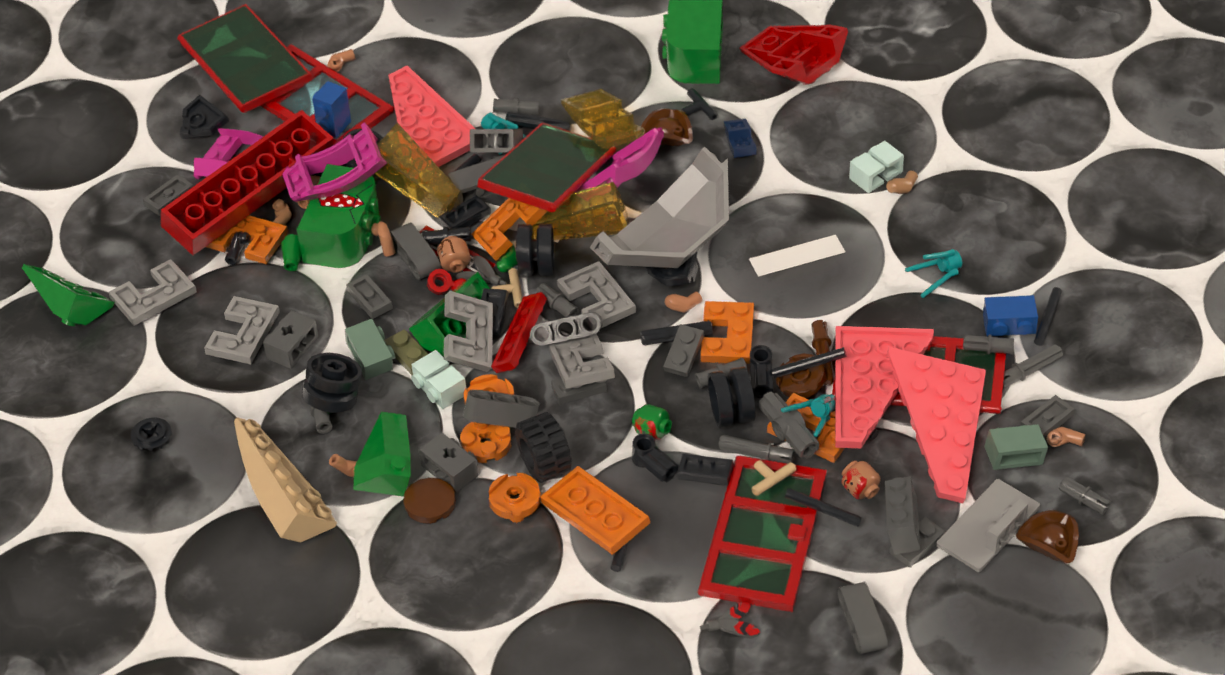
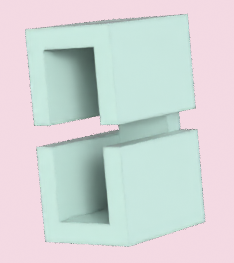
(879, 160)
(439, 384)

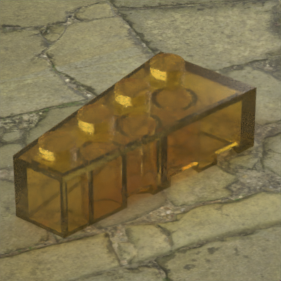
(415, 173)
(588, 214)

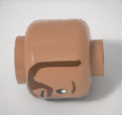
(453, 254)

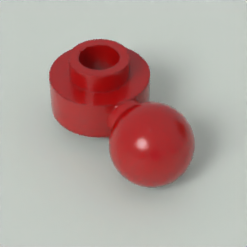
(446, 278)

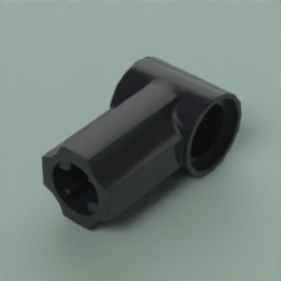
(761, 370)
(649, 456)

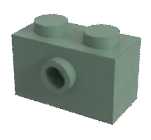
(369, 348)
(1016, 446)

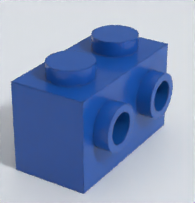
(332, 108)
(1010, 315)

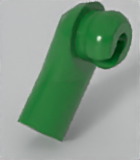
(508, 261)

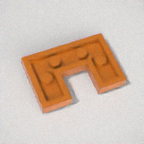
(491, 231)
(264, 238)
(739, 320)
(826, 439)

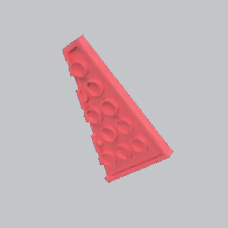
(428, 117)
(866, 377)
(943, 412)

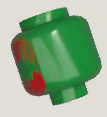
(652, 421)

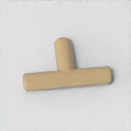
(514, 287)
(771, 477)

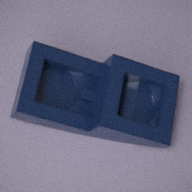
(739, 138)

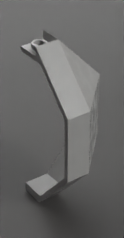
(677, 223)

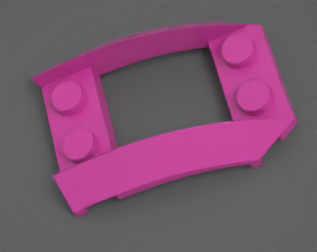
(360, 146)
(223, 150)
(629, 161)

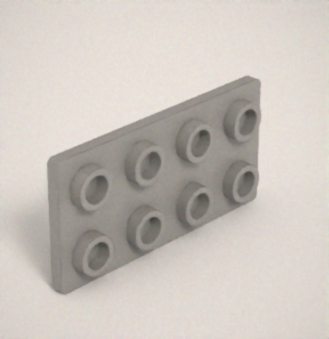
(988, 525)

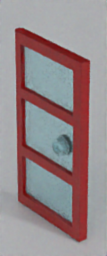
(362, 104)

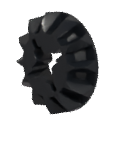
(149, 427)

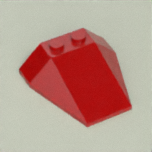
(797, 51)

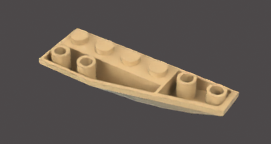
(279, 487)

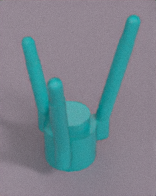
(492, 121)
(947, 261)
(820, 407)

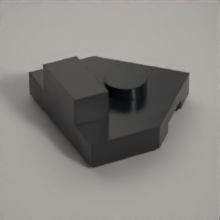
(201, 119)
(676, 276)

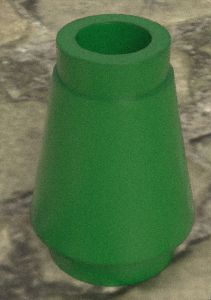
(291, 252)

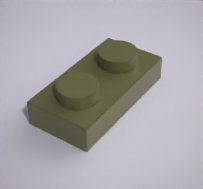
(405, 349)

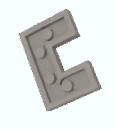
(172, 288)
(612, 300)
(257, 322)
(477, 347)
(569, 363)

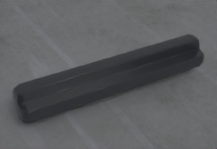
(532, 122)
(668, 334)

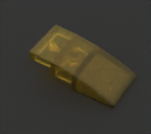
(602, 118)

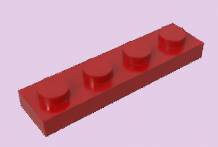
(519, 332)

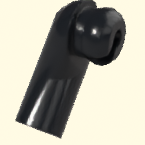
(239, 240)

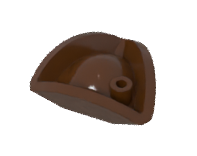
(674, 124)
(1051, 534)

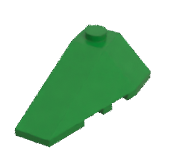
(67, 298)
(434, 326)
(386, 457)

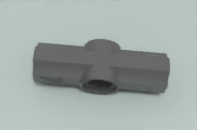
(788, 425)

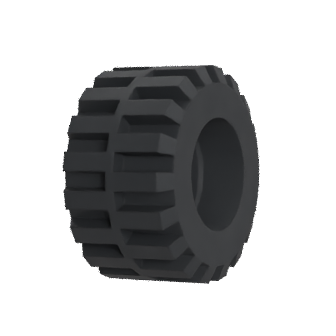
(543, 447)

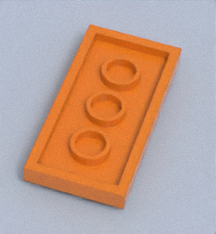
(595, 510)

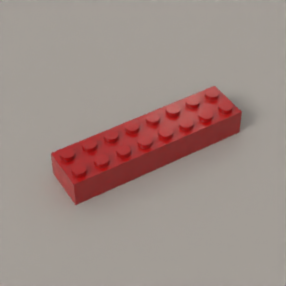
(242, 183)

